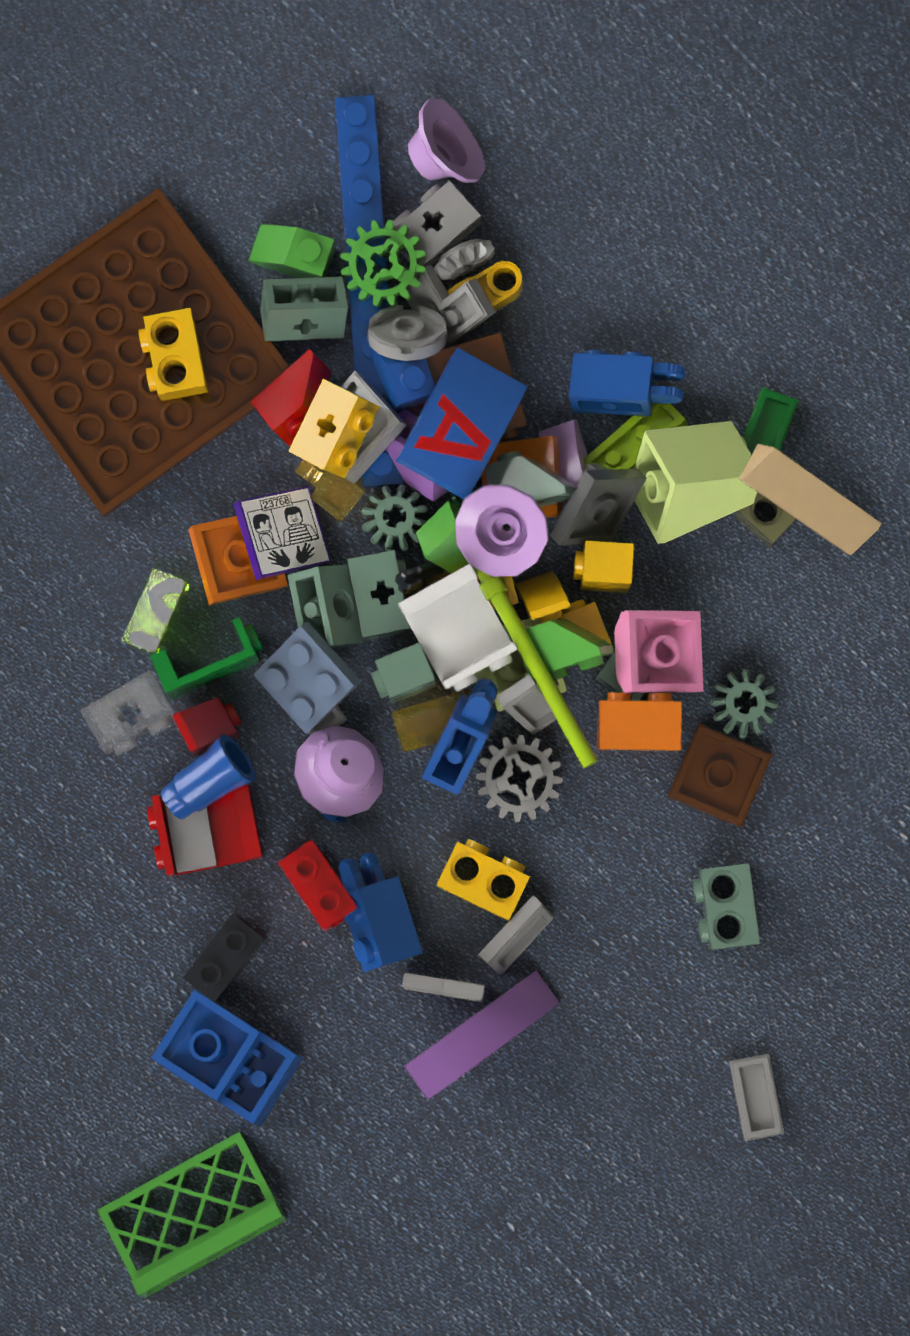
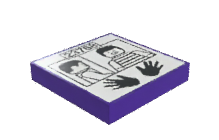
(282, 533)

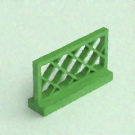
(206, 1247)

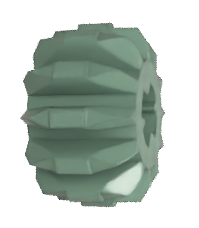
(387, 507)
(753, 713)

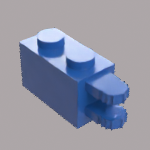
(621, 383)
(462, 737)
(382, 922)

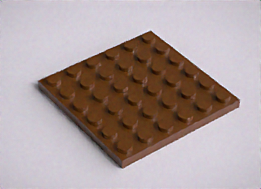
(80, 362)

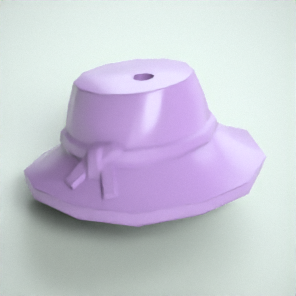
(445, 145)
(483, 536)
(327, 782)

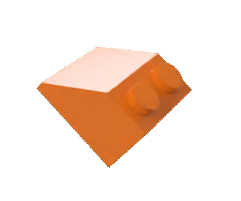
(639, 724)

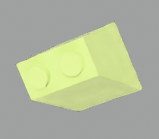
(691, 477)

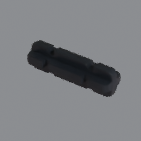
(420, 577)

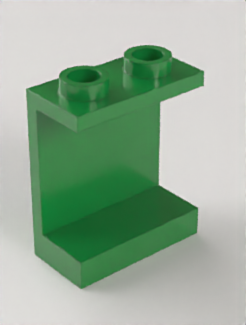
(176, 686)

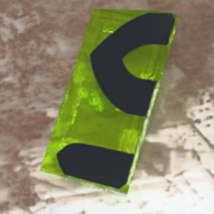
(155, 611)

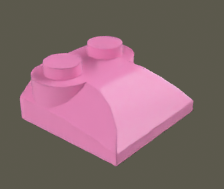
(659, 651)

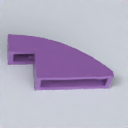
(481, 1035)

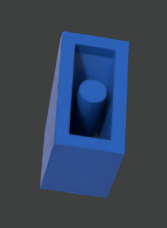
(403, 381)

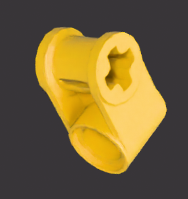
(486, 280)

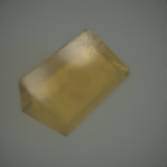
(424, 722)

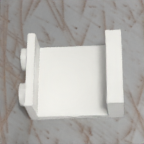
(458, 628)

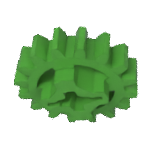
(392, 247)

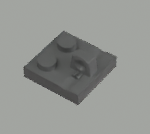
(597, 505)

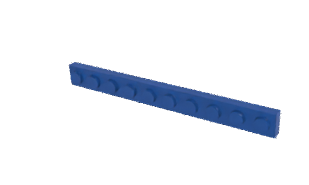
(360, 206)

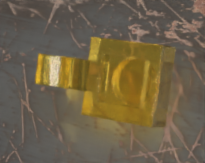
(332, 492)

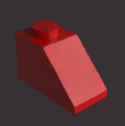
(290, 395)
(205, 723)

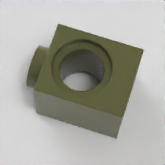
(766, 531)

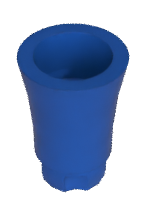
(208, 778)

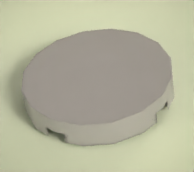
(407, 333)

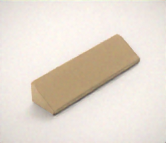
(808, 499)

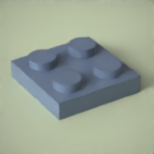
(307, 677)

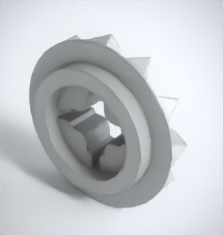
(464, 259)

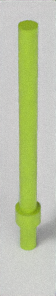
(494, 590)

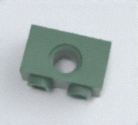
(328, 603)

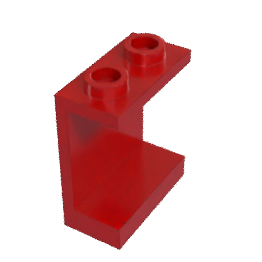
(232, 828)
(318, 885)

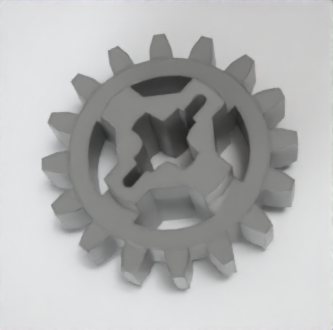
(536, 772)

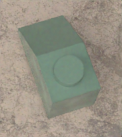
(530, 478)

